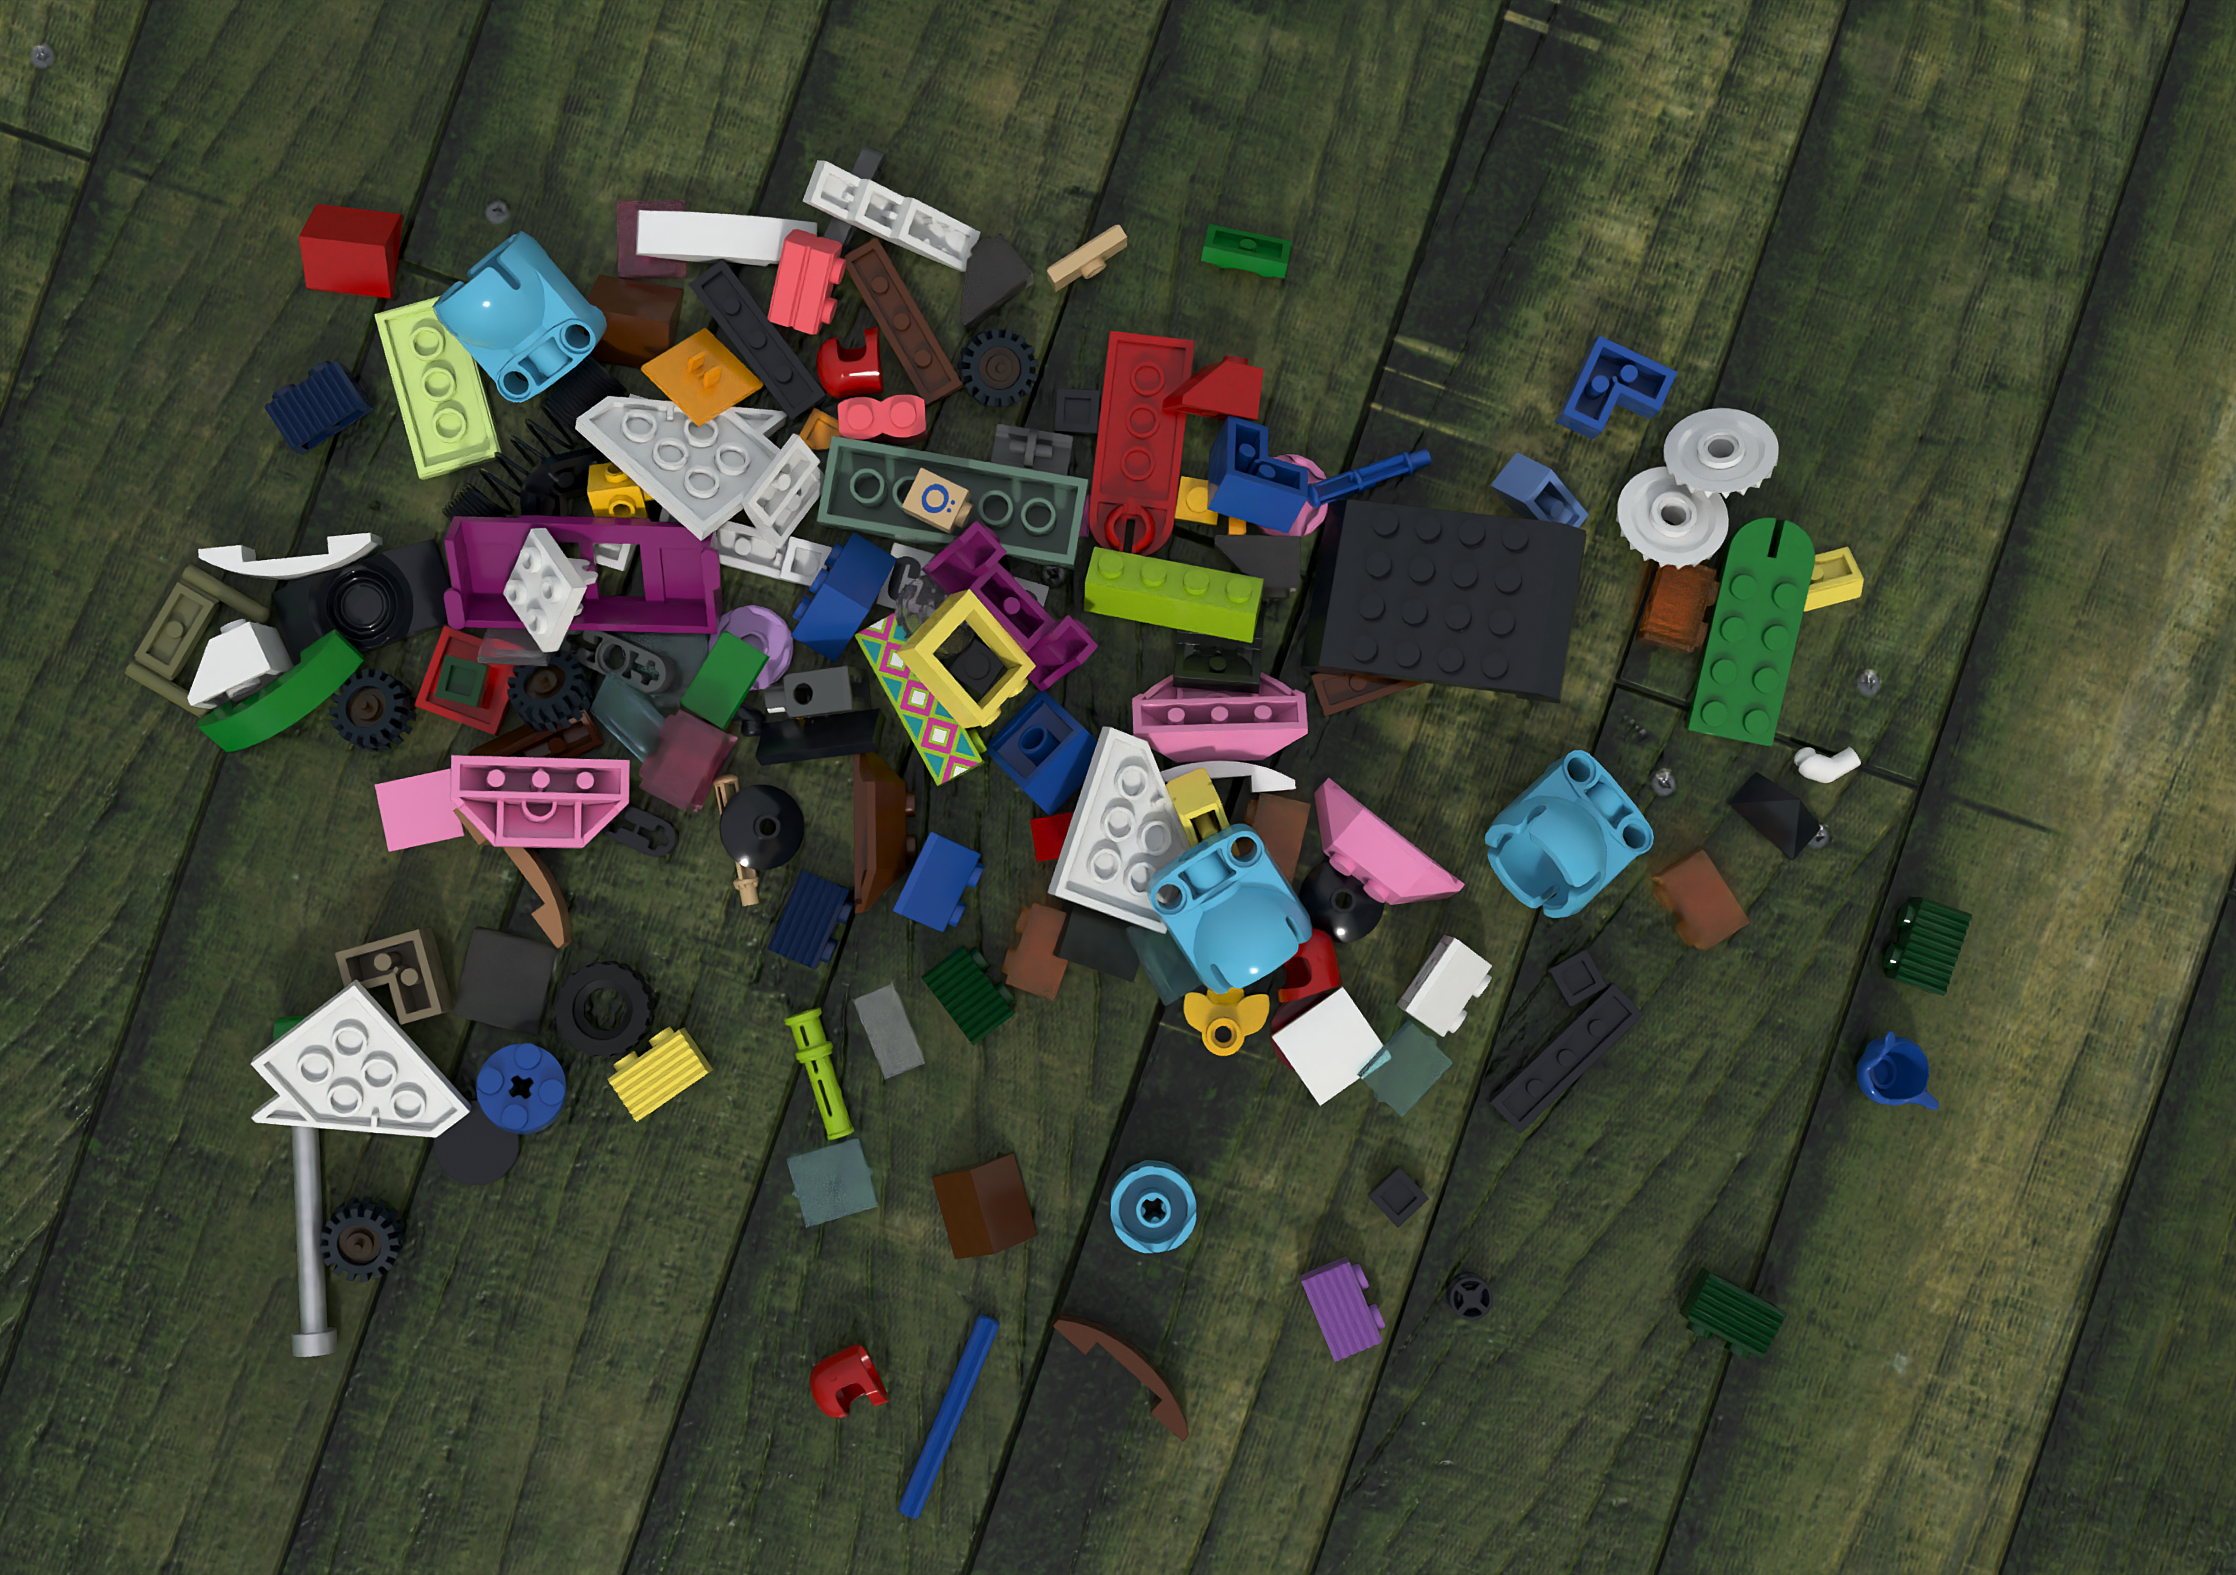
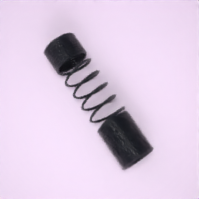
(570, 399)

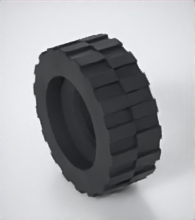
(572, 1015)

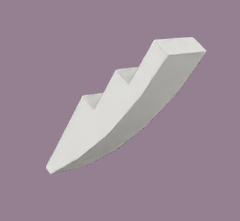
(890, 215)
(714, 236)

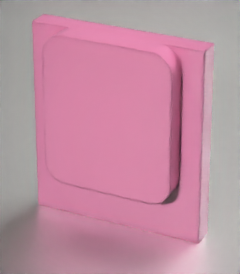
(418, 810)

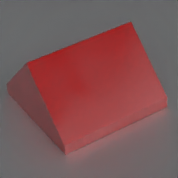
(351, 251)

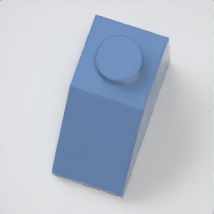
(1537, 493)

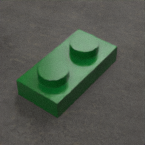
(1246, 251)

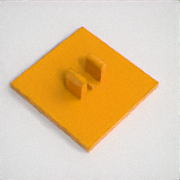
(702, 377)

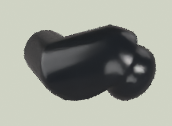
(751, 720)

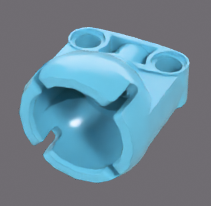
(520, 318)
(1566, 836)
(1231, 911)

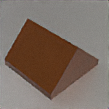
(639, 320)
(984, 1207)

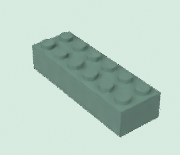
(1028, 509)

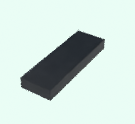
(821, 737)

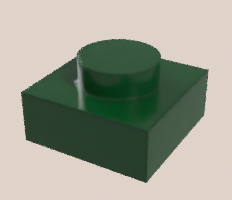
(462, 681)

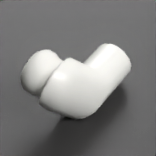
(1824, 768)

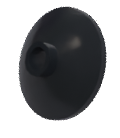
(741, 830)
(1319, 896)

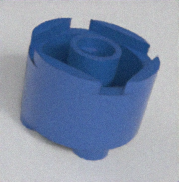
(497, 1082)

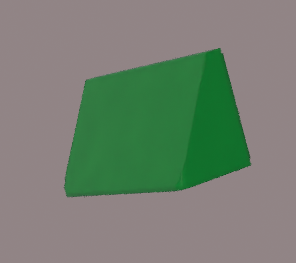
(724, 680)

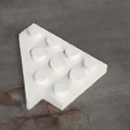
(685, 467)
(1120, 834)
(355, 1073)

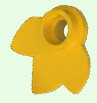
(1230, 1009)

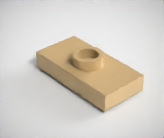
(1087, 259)

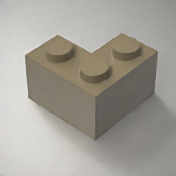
(410, 968)

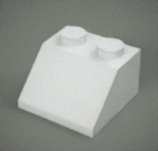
(238, 664)
(1445, 986)

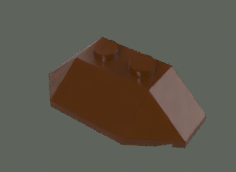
(880, 828)

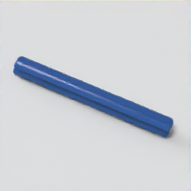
(948, 1416)

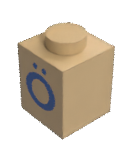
(938, 502)

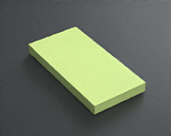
(437, 392)

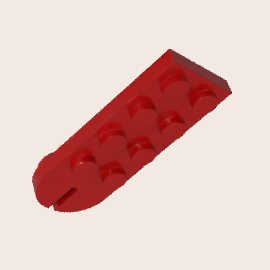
(1139, 442)

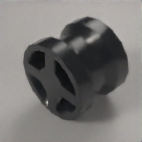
(1475, 1302)

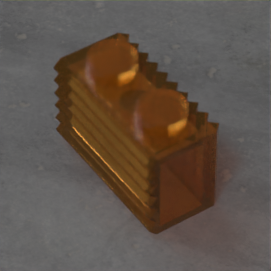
(1677, 607)

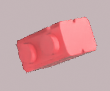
(806, 281)

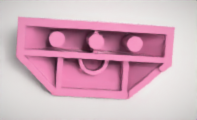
(1219, 724)
(539, 798)
(1376, 853)

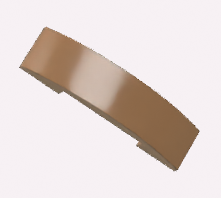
(551, 916)

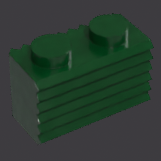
(1926, 945)
(970, 994)
(1731, 1313)

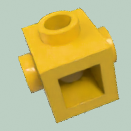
(615, 493)

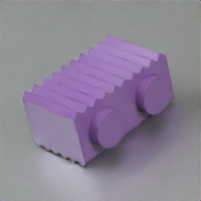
(1341, 1307)

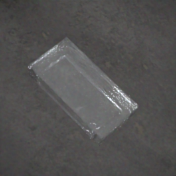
(889, 1031)

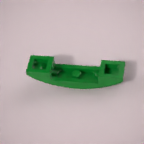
(286, 699)

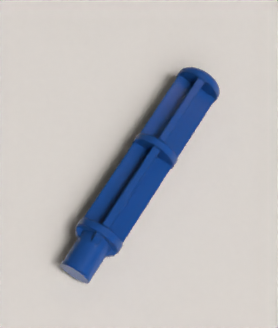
(1365, 477)

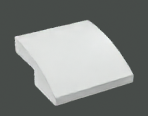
(784, 491)
(1328, 1045)

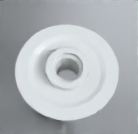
(1721, 451)
(1656, 497)

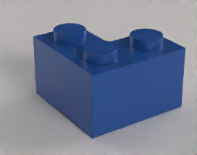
(1612, 377)
(1249, 482)
(842, 595)

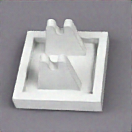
(547, 588)

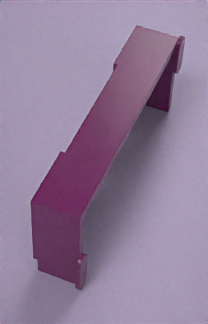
(677, 570)

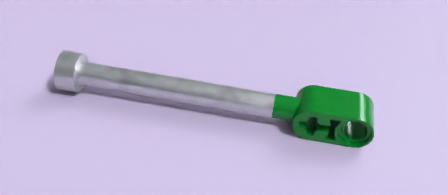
(314, 1336)

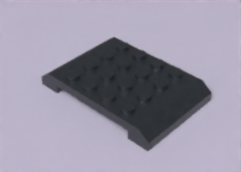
(1445, 598)

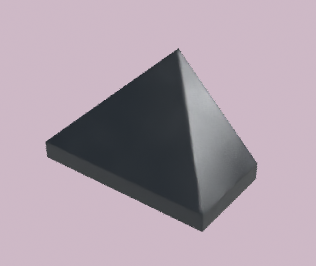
(1775, 814)

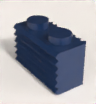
(318, 406)
(812, 919)

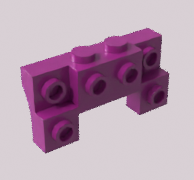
(973, 565)

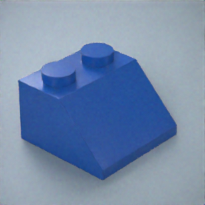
(1044, 751)
(939, 882)

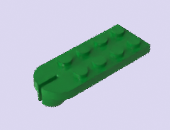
(1752, 632)

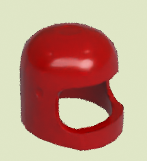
(851, 371)
(1311, 968)
(843, 1378)

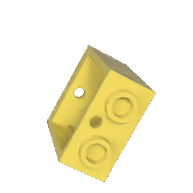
(919, 657)

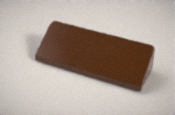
(528, 742)

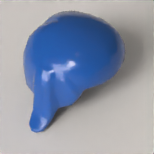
(1895, 1072)

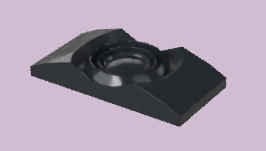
(368, 602)

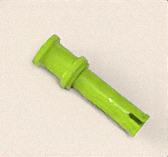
(815, 1052)

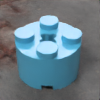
(1155, 1231)

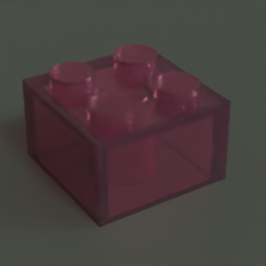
(686, 761)

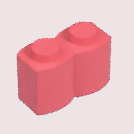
(895, 419)

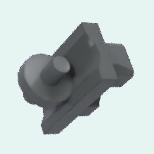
(1032, 449)

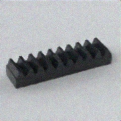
(758, 340)
(1565, 1057)

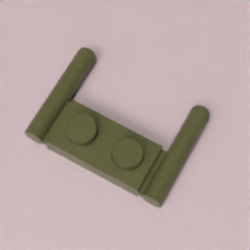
(180, 629)

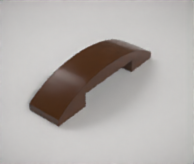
(1086, 1333)

